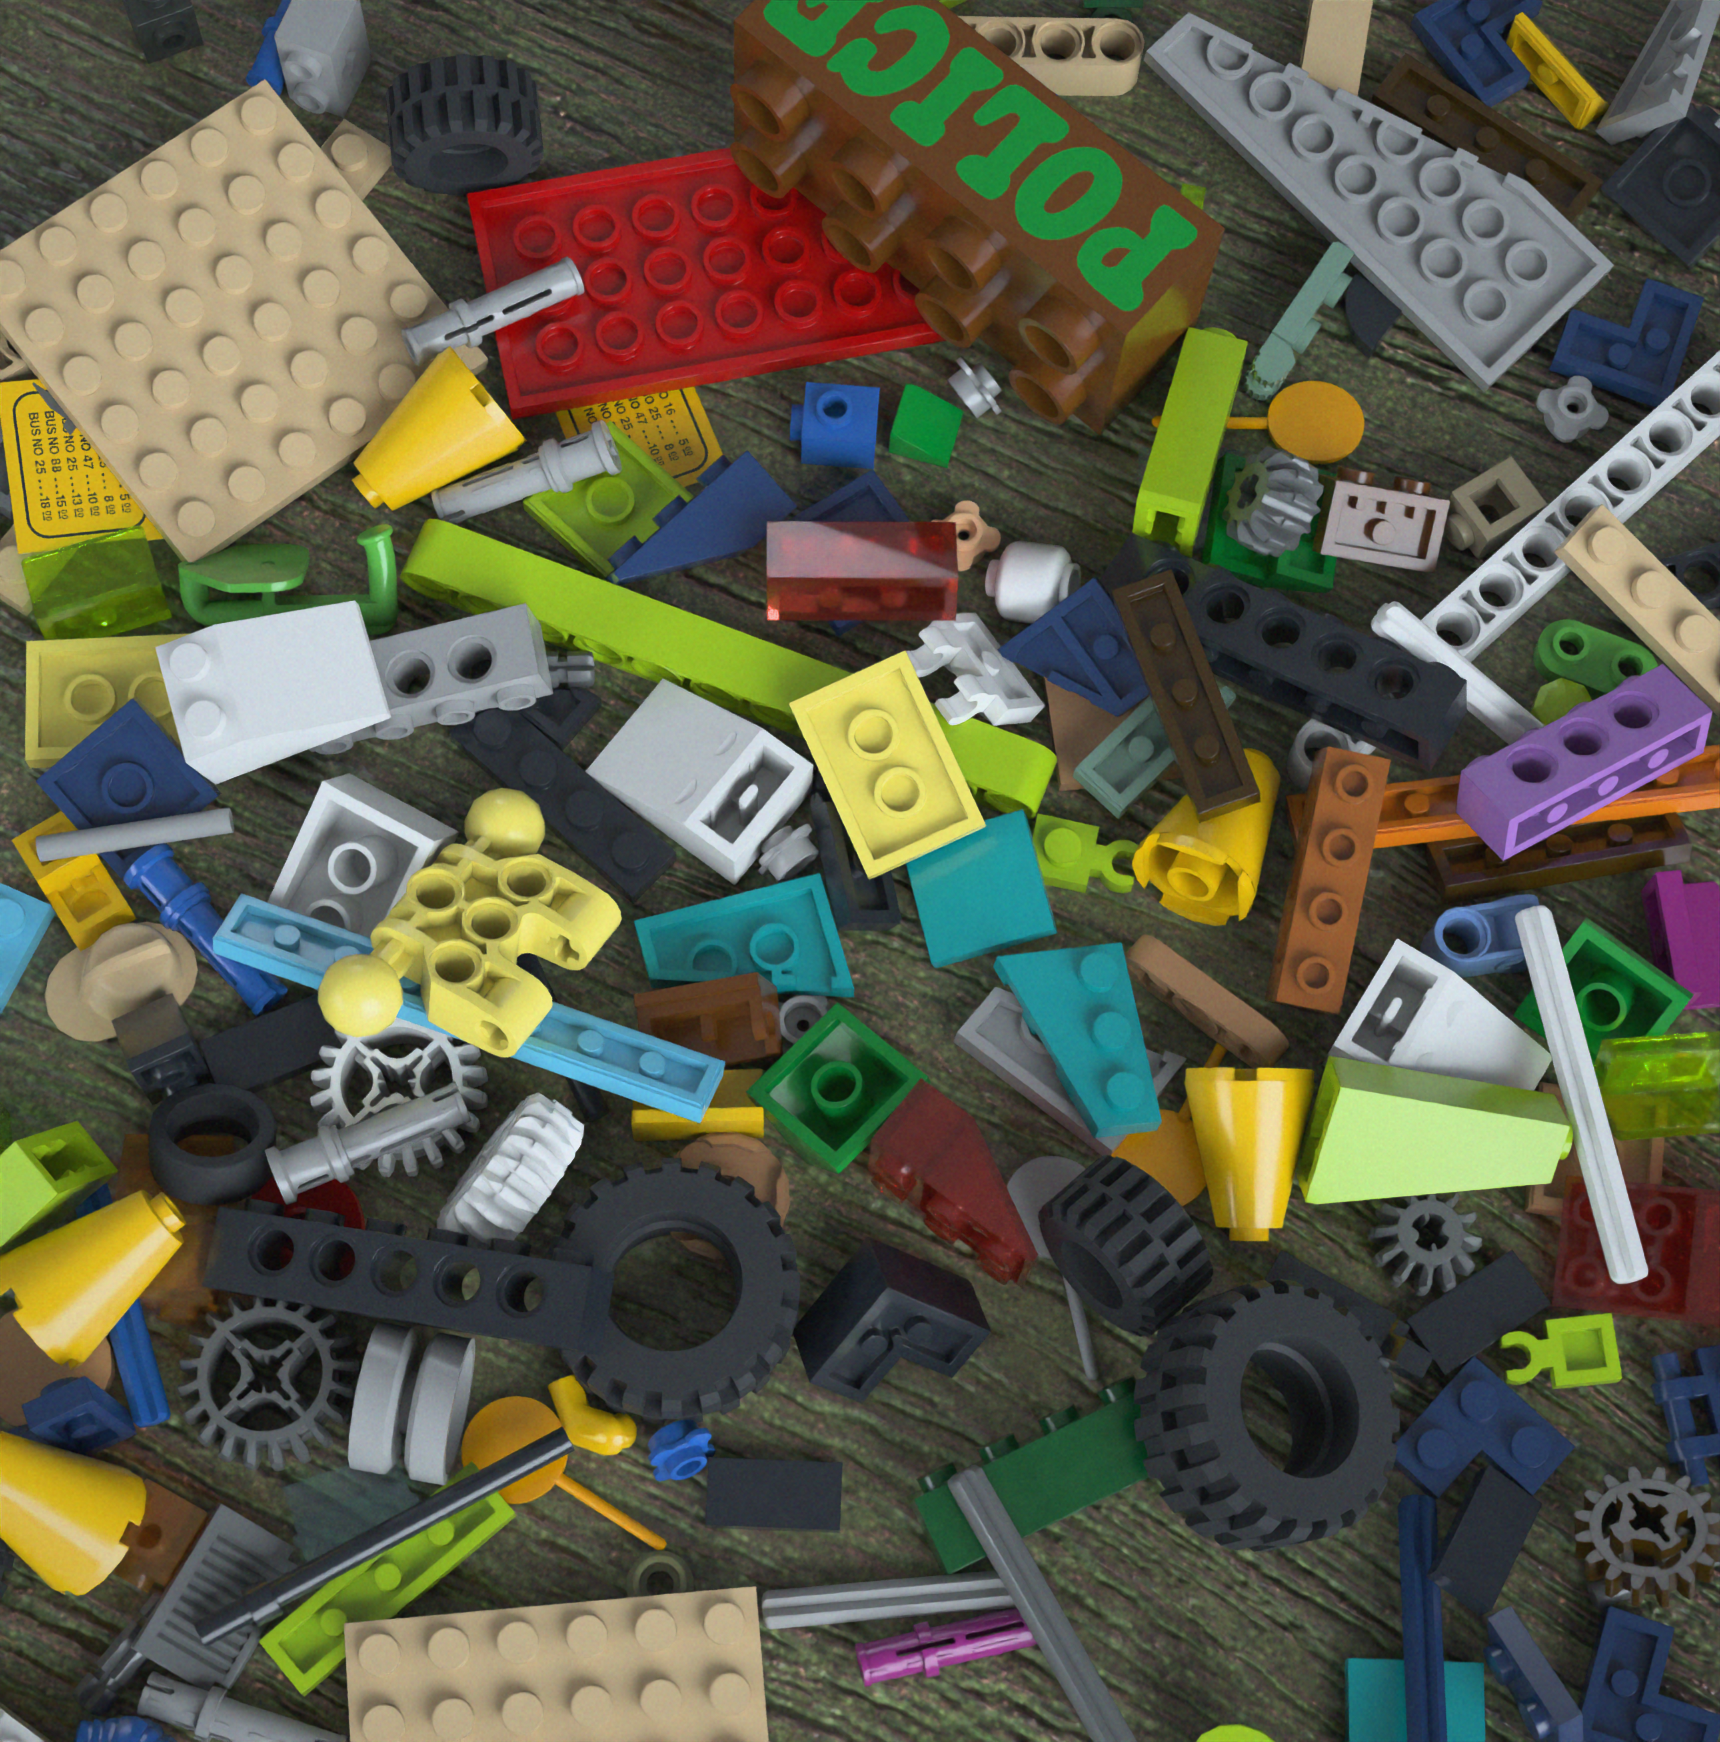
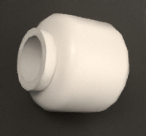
(1031, 580)

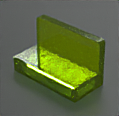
(96, 587)
(1660, 1085)

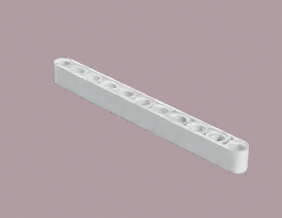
(1520, 583)

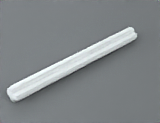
(1581, 1095)

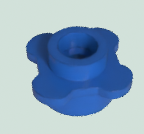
(679, 1450)

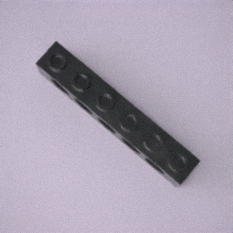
(1297, 675)
(247, 1263)

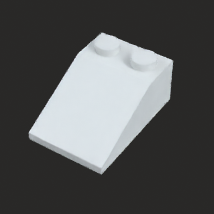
(271, 687)
(357, 855)

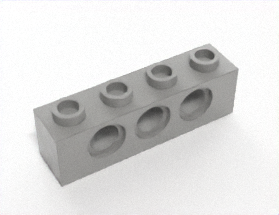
(447, 653)

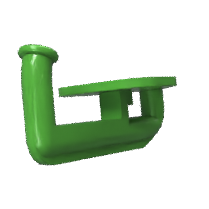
(282, 568)

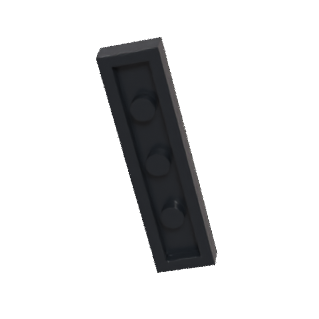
(568, 798)

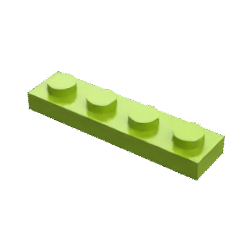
(312, 1638)

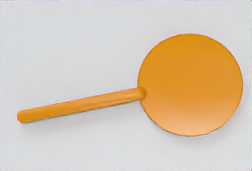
(1309, 421)
(1172, 1151)
(516, 1422)

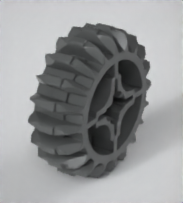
(245, 1401)

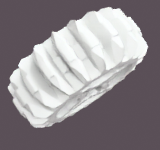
(413, 1069)
(513, 1172)

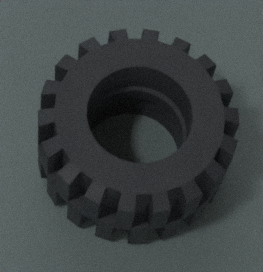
(464, 124)
(1125, 1245)

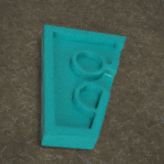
(771, 930)
(1092, 1030)

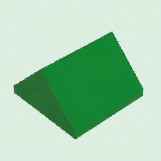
(1613, 990)
(834, 1089)

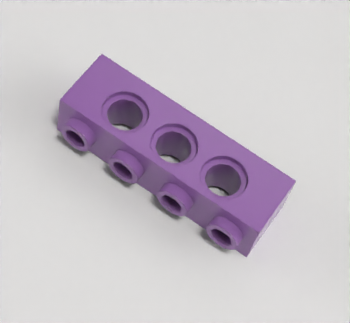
(1582, 761)

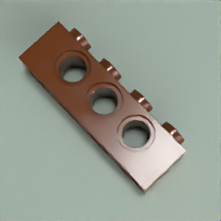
(1327, 880)

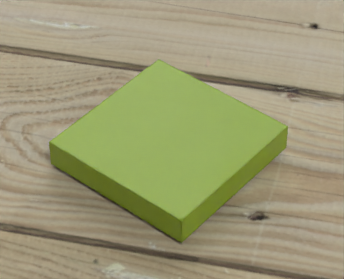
(607, 508)

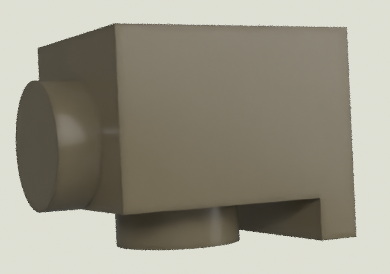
(1501, 494)

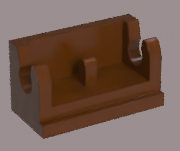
(719, 1017)

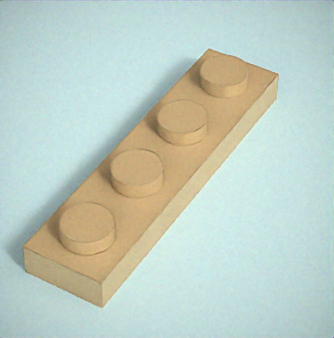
(1647, 600)

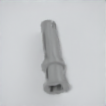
(552, 467)
(338, 1152)

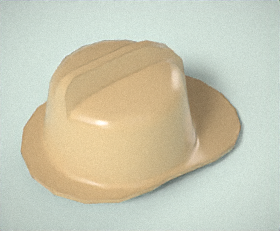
(117, 975)

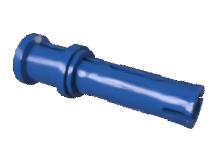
(188, 909)

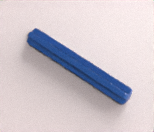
(133, 1347)

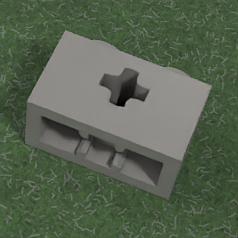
(323, 53)

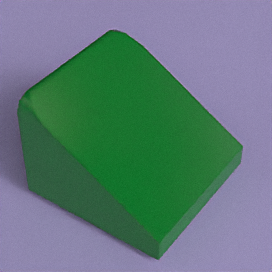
(925, 427)

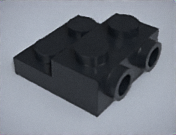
(1675, 185)

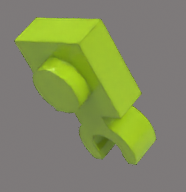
(1070, 855)
(1573, 1350)

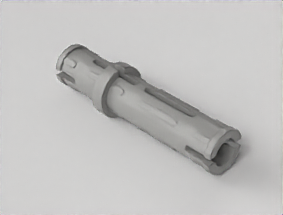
(470, 321)
(220, 1717)

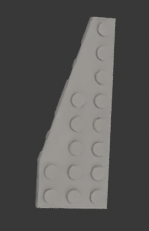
(1444, 238)

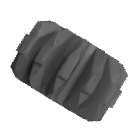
(1272, 502)
(1447, 1248)

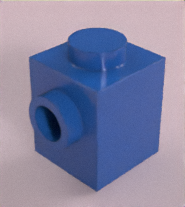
(836, 425)

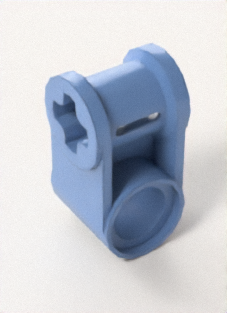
(1488, 934)

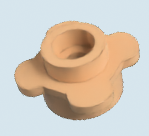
(981, 538)

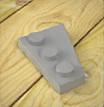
(1664, 72)
(1007, 1047)

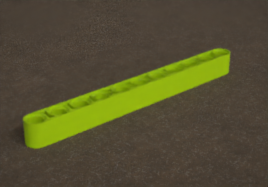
(688, 650)

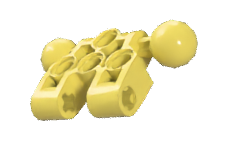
(467, 926)

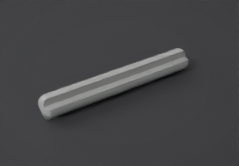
(884, 1599)

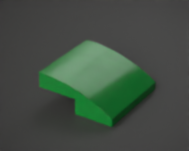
(1292, 570)

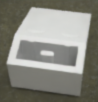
(704, 777)
(1437, 1024)

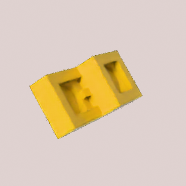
(75, 886)

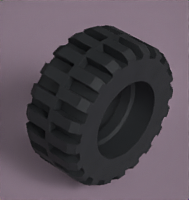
(765, 1276)
(1334, 1403)

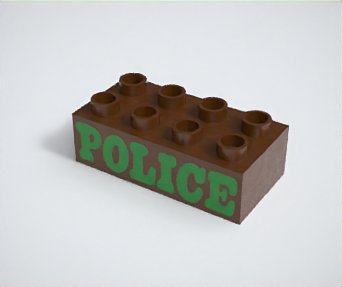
(976, 191)

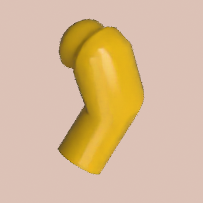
(587, 1425)

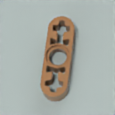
(1205, 1003)

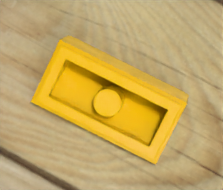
(1555, 73)

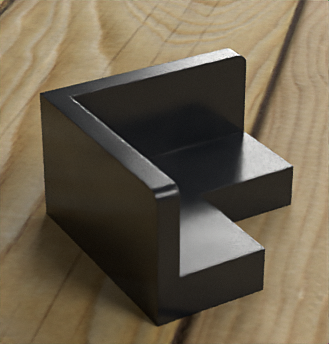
(884, 1310)

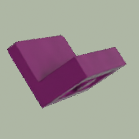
(1685, 934)

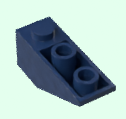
(711, 527)

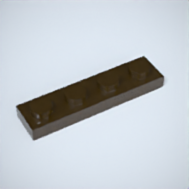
(1465, 122)
(1185, 696)
(1578, 852)

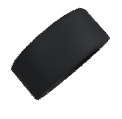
(204, 1178)

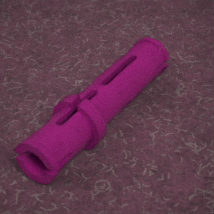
(882, 1659)

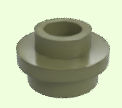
(659, 1562)

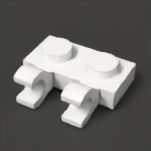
(984, 677)

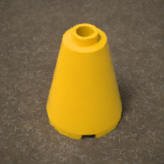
(435, 436)
(1215, 864)
(1249, 1141)
(90, 1273)
(65, 1512)

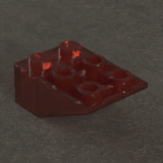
(944, 1168)
(1680, 1249)

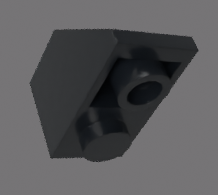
(161, 1049)

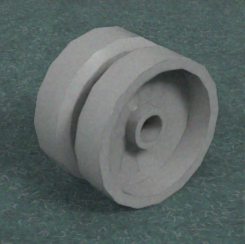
(411, 1402)

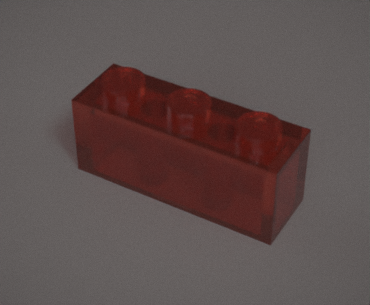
(862, 571)

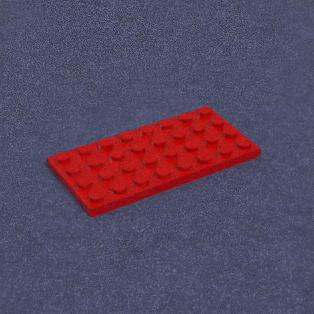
(682, 283)

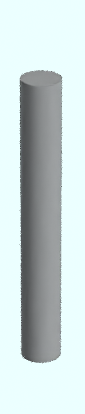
(134, 834)

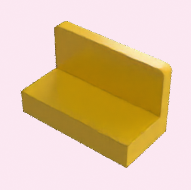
(727, 1112)

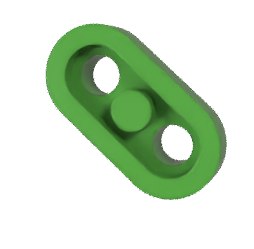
(1597, 658)

